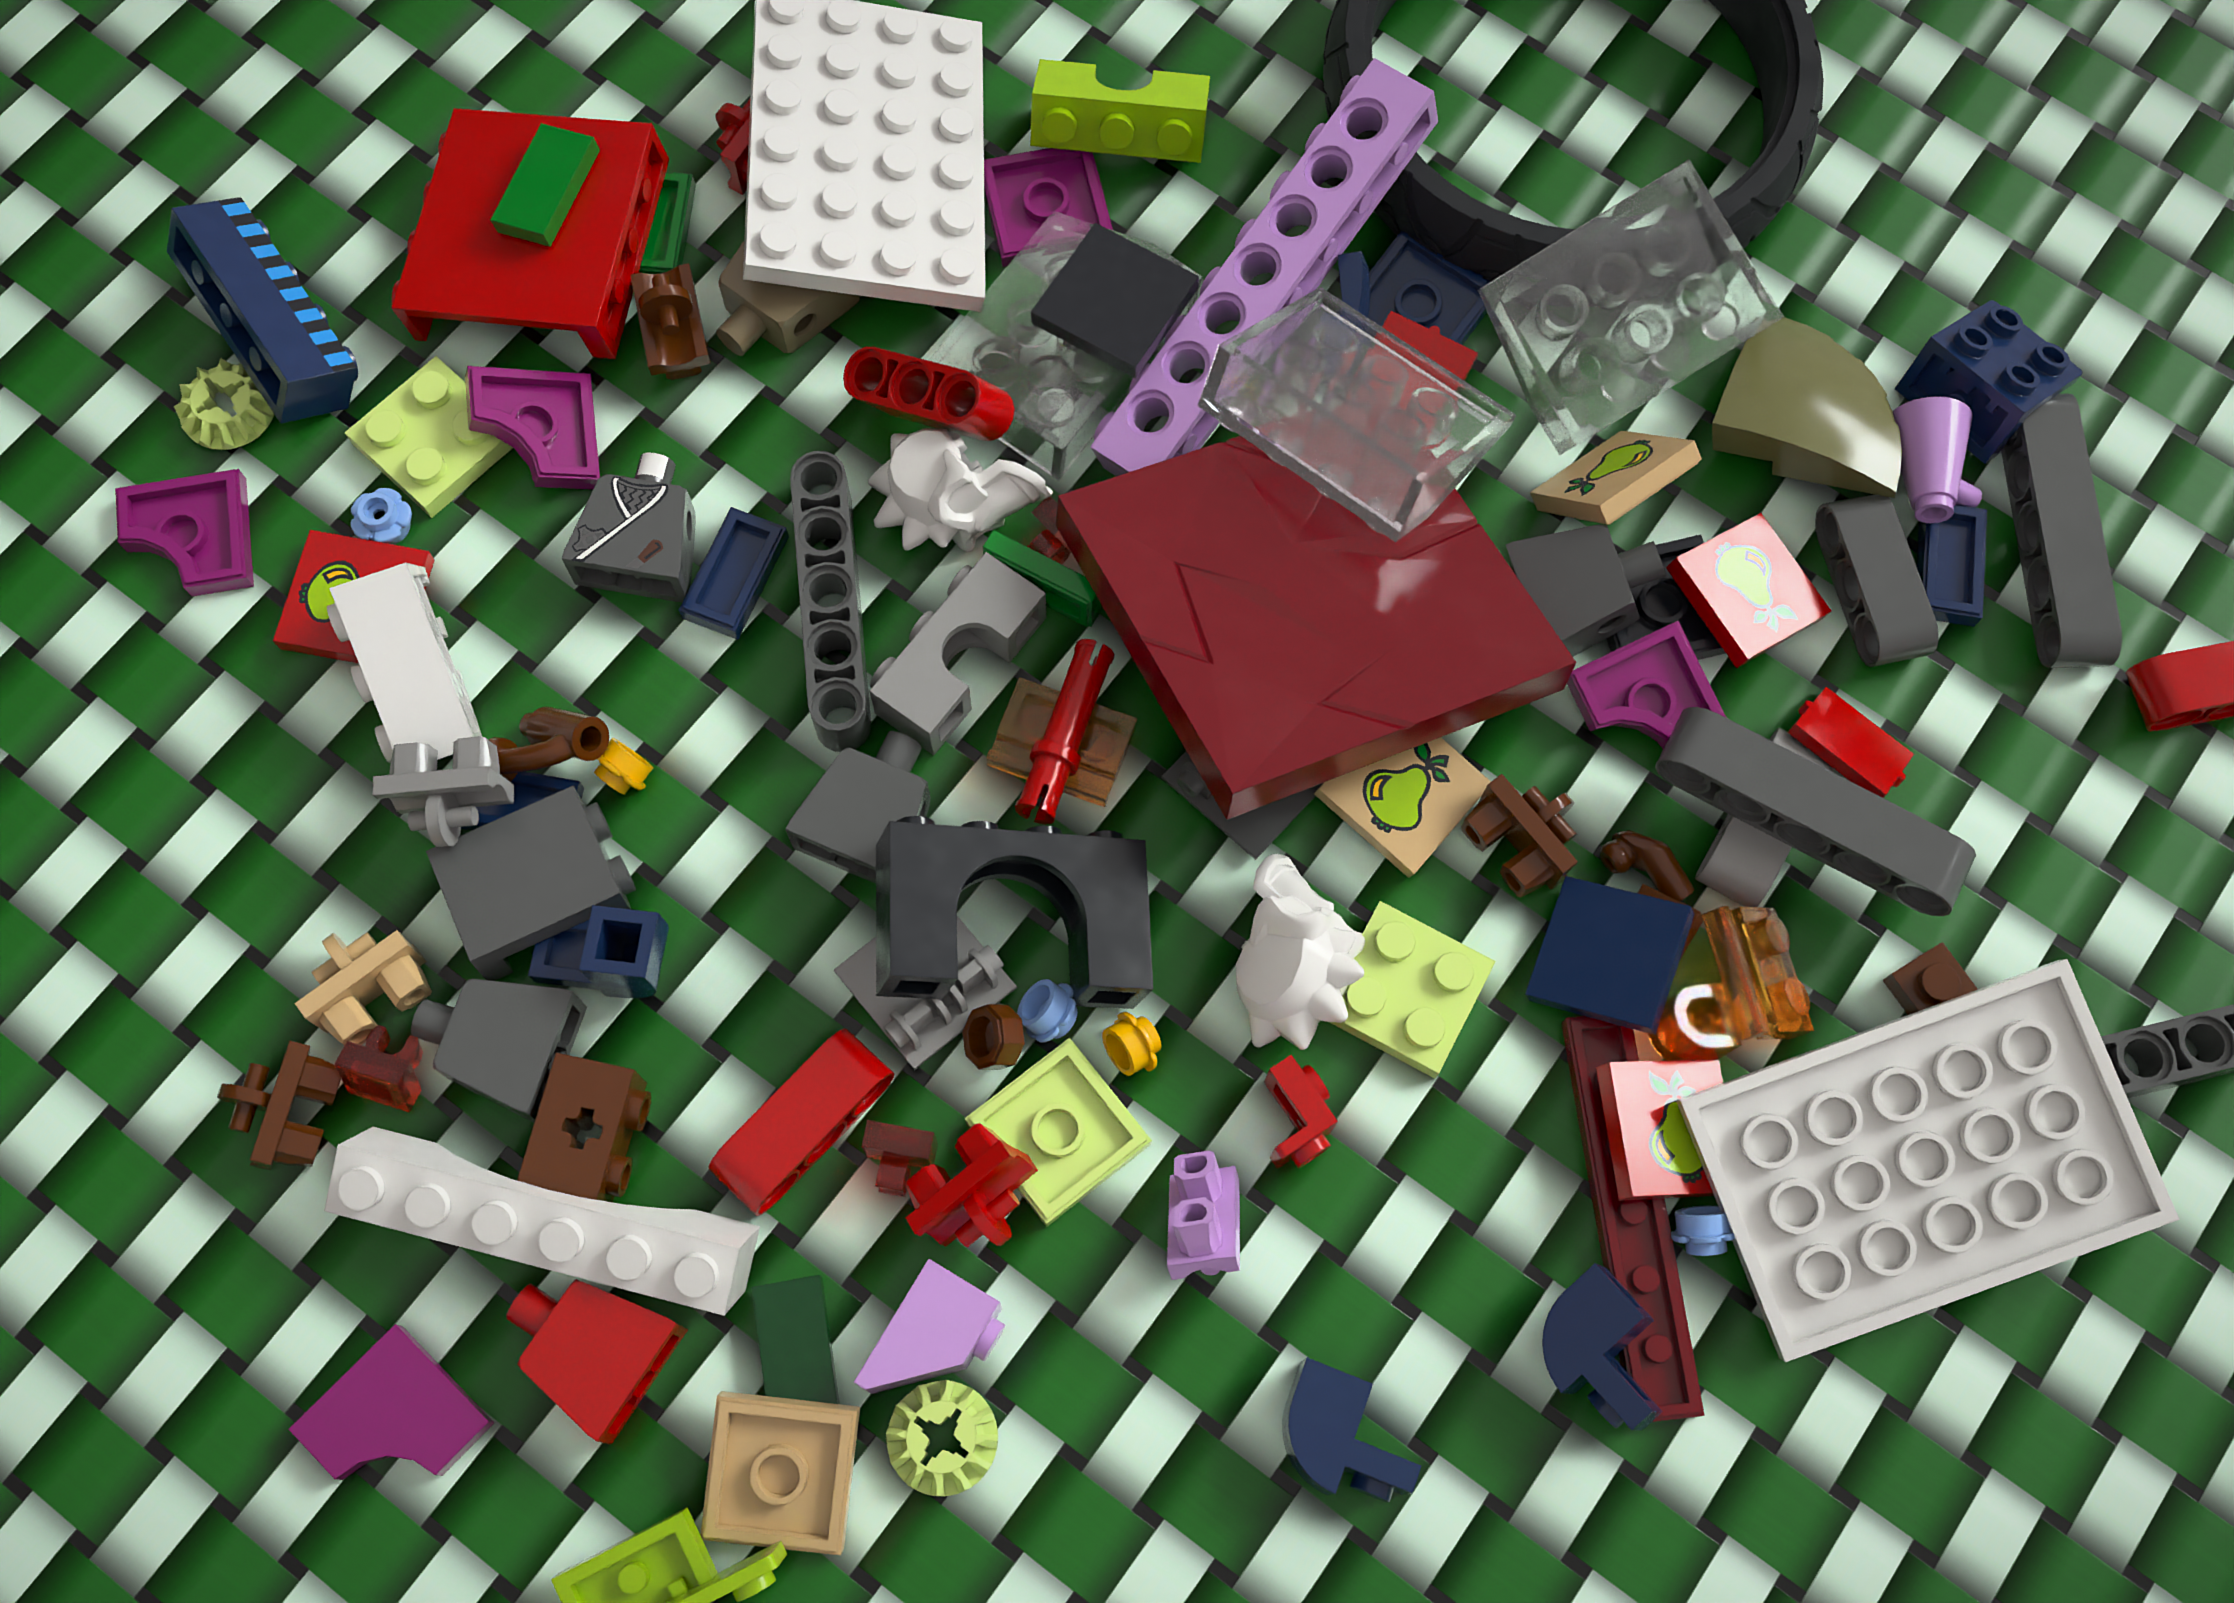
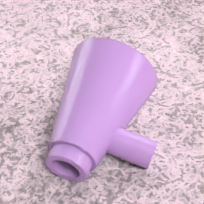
(1933, 456)

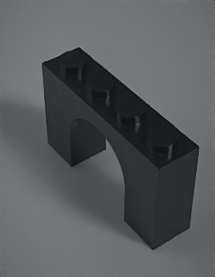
(1090, 879)

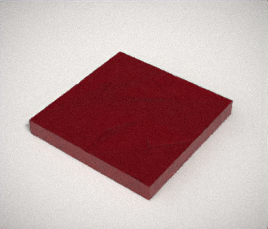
(1294, 629)

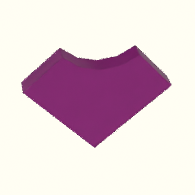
(540, 416)
(195, 524)
(1643, 685)
(392, 1406)

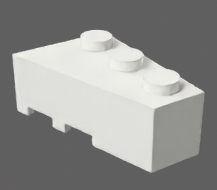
(403, 659)

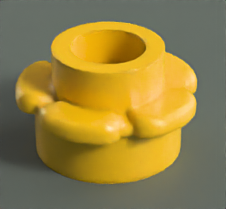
(622, 767)
(1132, 1043)

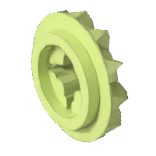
(209, 423)
(948, 1472)

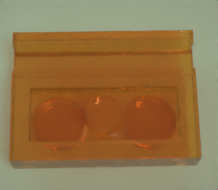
(1100, 750)
(1758, 973)

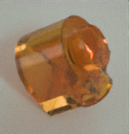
(1696, 1025)

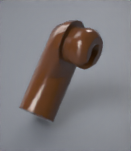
(1648, 855)

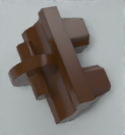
(671, 322)
(1531, 827)
(278, 1138)

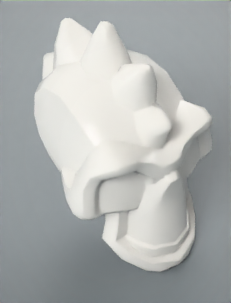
(945, 495)
(1295, 958)

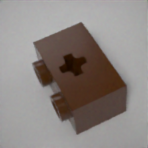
(574, 1100)

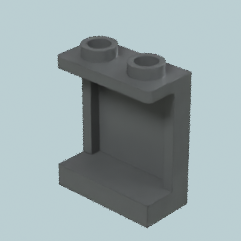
(529, 878)

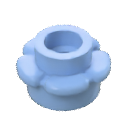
(387, 529)
(1048, 1010)
(1702, 1230)

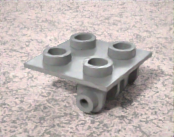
(926, 1025)

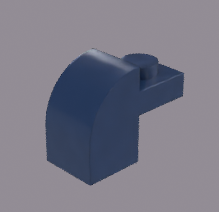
(610, 953)
(1583, 1336)
(1321, 1434)

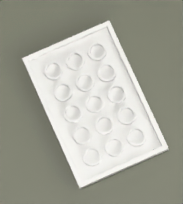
(866, 152)
(1926, 1160)

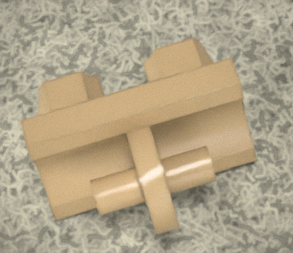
(357, 977)

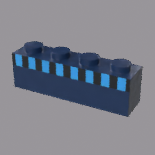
(261, 309)

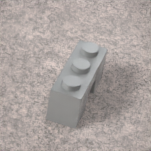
(985, 610)

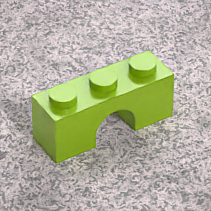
(1150, 122)

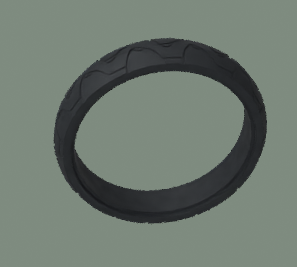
(1491, 242)

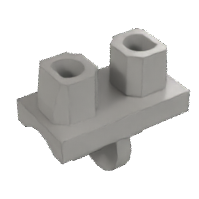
(444, 798)

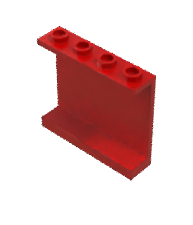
(580, 283)

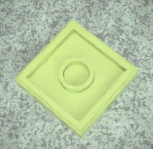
(1066, 1125)

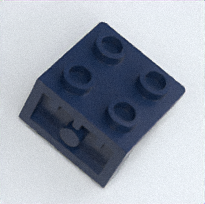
(1992, 368)

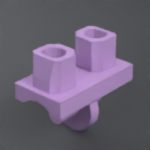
(1203, 1217)

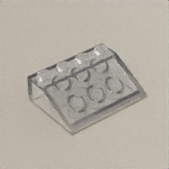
(1627, 307)
(1053, 385)
(1352, 410)

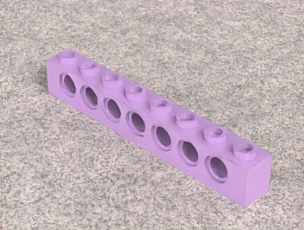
(1375, 101)

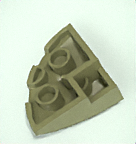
(1809, 412)

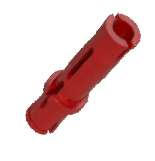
(1056, 754)

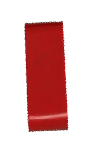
(928, 393)
(2185, 686)
(801, 1121)

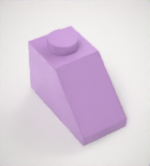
(933, 1332)

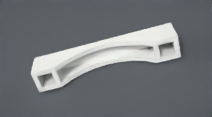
(442, 1197)

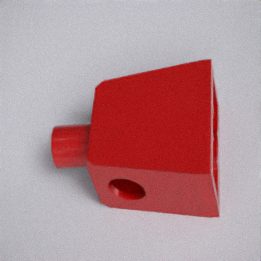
(593, 1353)

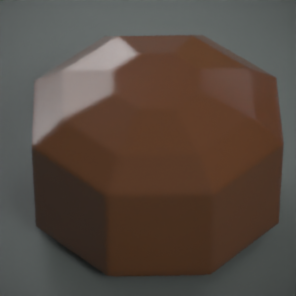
(993, 1037)

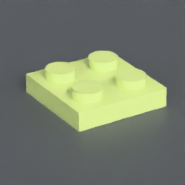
(424, 438)
(1412, 989)

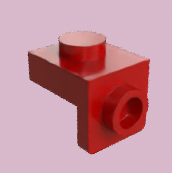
(1303, 1100)

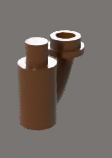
(554, 738)

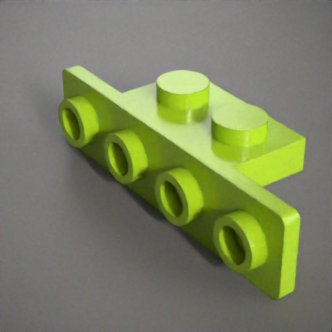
(665, 1566)

